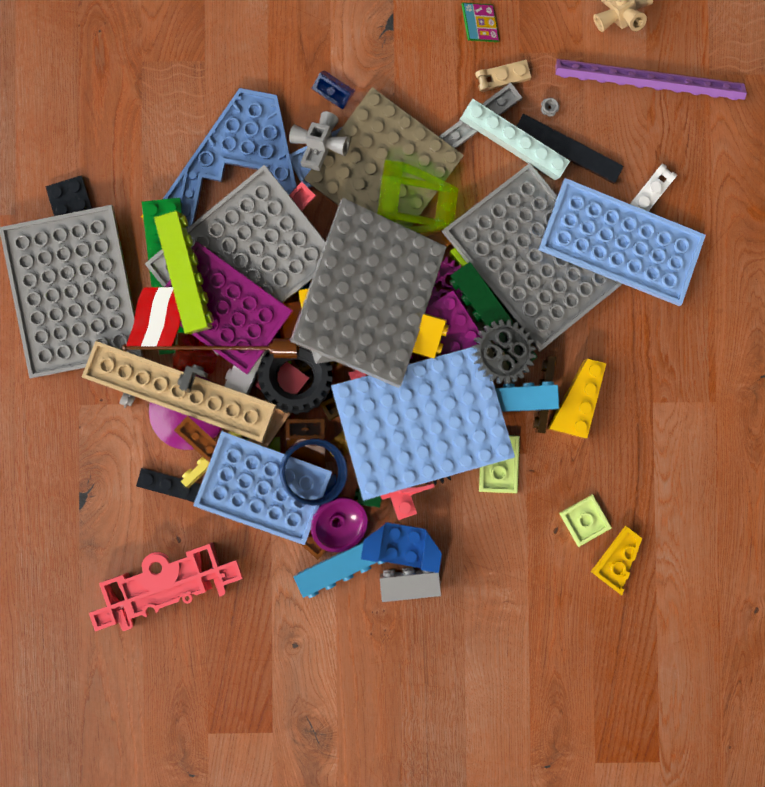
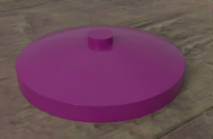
(166, 420)

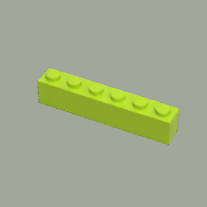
(183, 272)

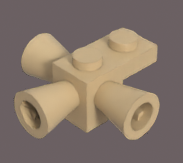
(622, 13)

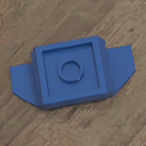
(402, 546)

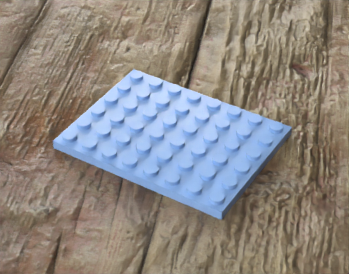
(427, 429)

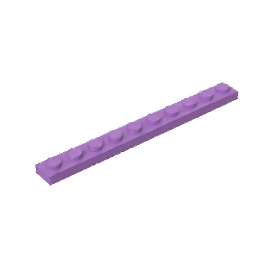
(652, 79)

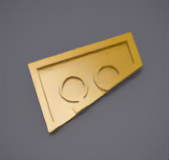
(616, 562)

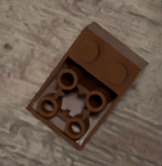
(304, 429)

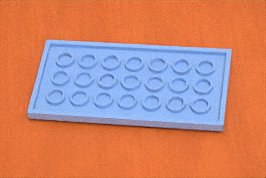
(622, 242)

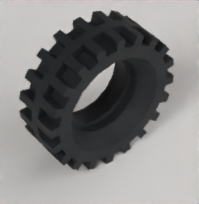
(289, 402)

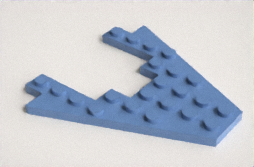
(245, 136)

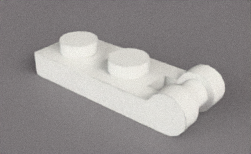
(653, 188)

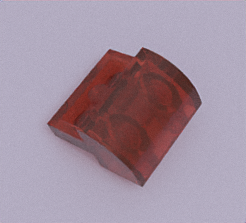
(183, 358)

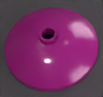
(345, 531)

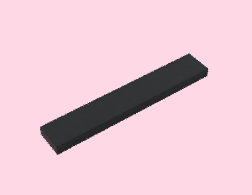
(571, 149)

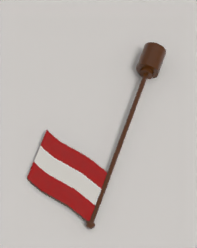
(159, 321)

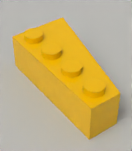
(579, 401)

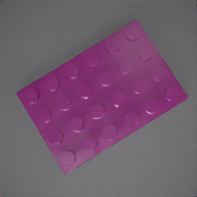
(240, 310)

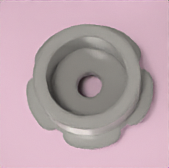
(549, 102)
(127, 399)

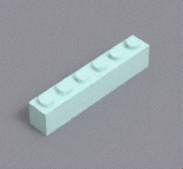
(514, 140)

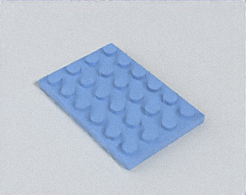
(247, 488)

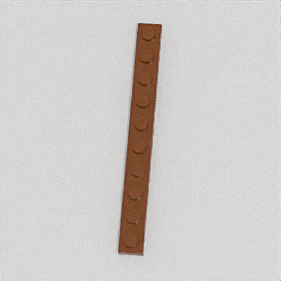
(205, 446)

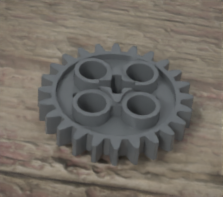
(514, 338)

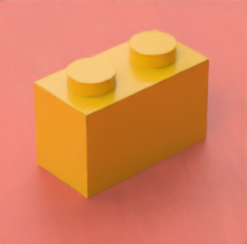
(430, 336)

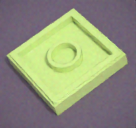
(585, 520)

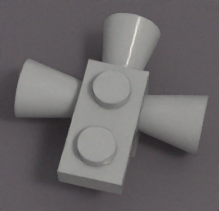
(319, 141)

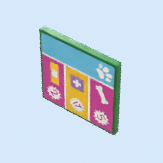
(480, 22)

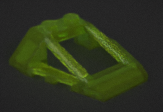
(390, 192)

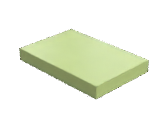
(503, 475)

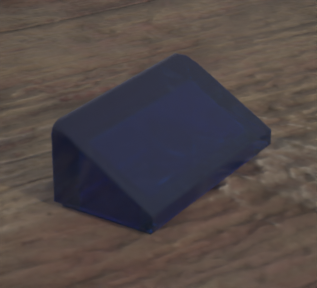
(333, 89)

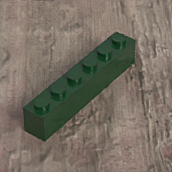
(481, 299)

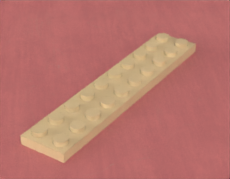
(160, 386)

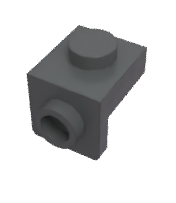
(187, 379)

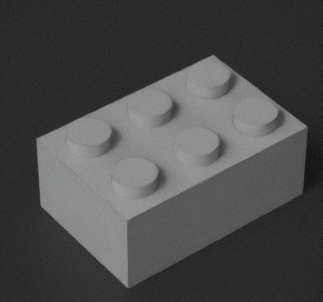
(409, 584)

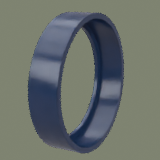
(342, 472)

